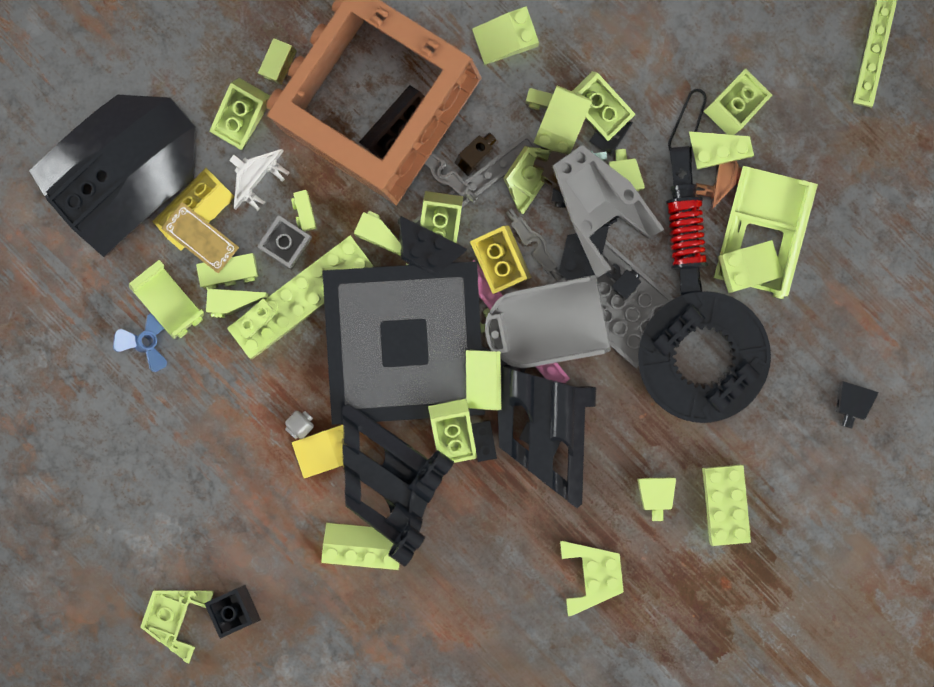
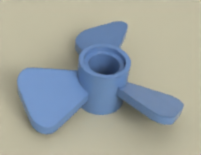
(125, 340)

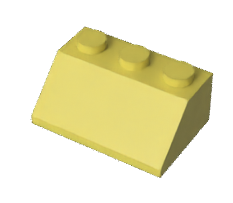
(500, 259)

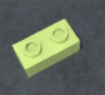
(538, 99)
(303, 205)
(255, 318)

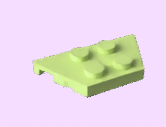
(523, 178)

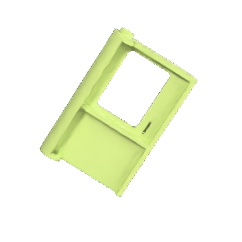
(775, 204)

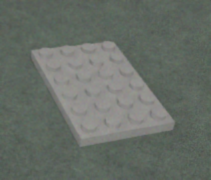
(628, 317)

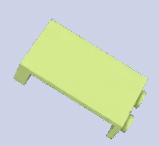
(166, 300)

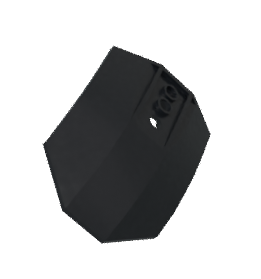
(147, 158)

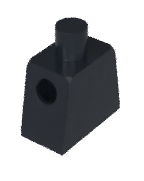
(854, 402)

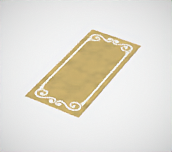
(200, 237)

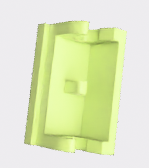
(277, 61)

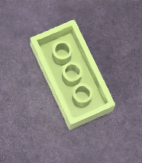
(726, 505)

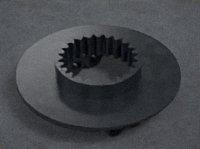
(672, 325)

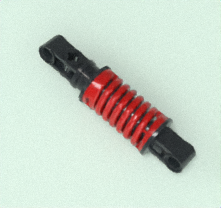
(684, 212)

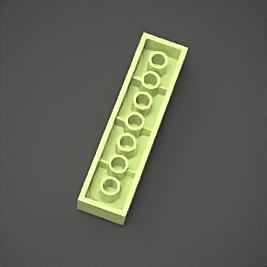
(300, 297)

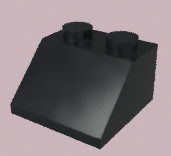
(232, 611)

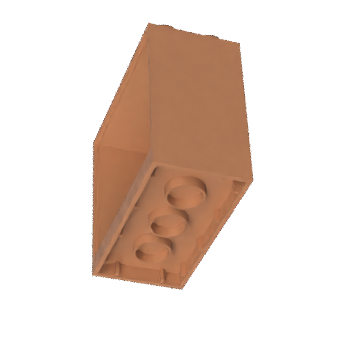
(423, 131)

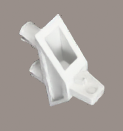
(251, 172)

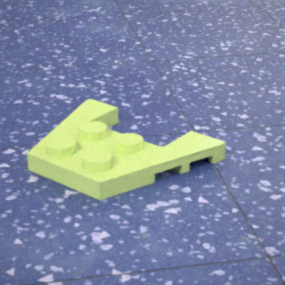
(601, 575)
(166, 615)

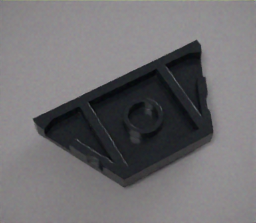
(426, 248)
(574, 259)

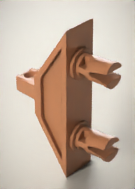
(726, 178)

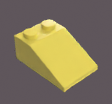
(320, 451)

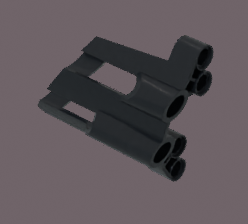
(554, 415)
(404, 480)

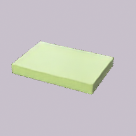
(483, 379)

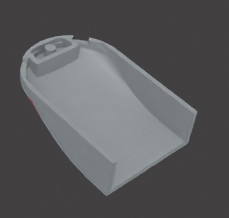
(548, 323)

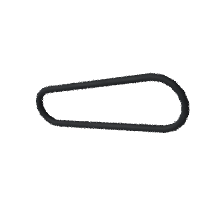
(681, 114)

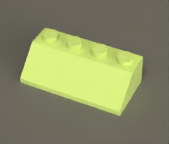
(356, 547)

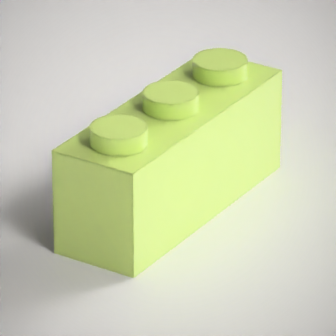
(237, 269)

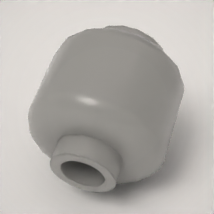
(299, 424)

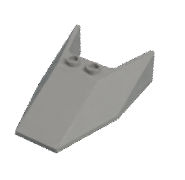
(595, 196)

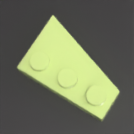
(718, 149)

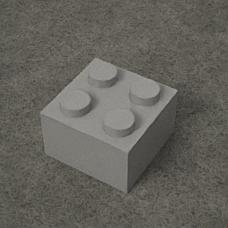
(284, 242)

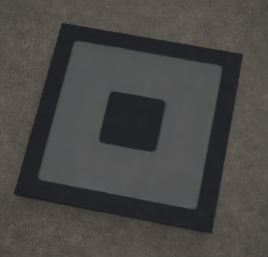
(400, 338)

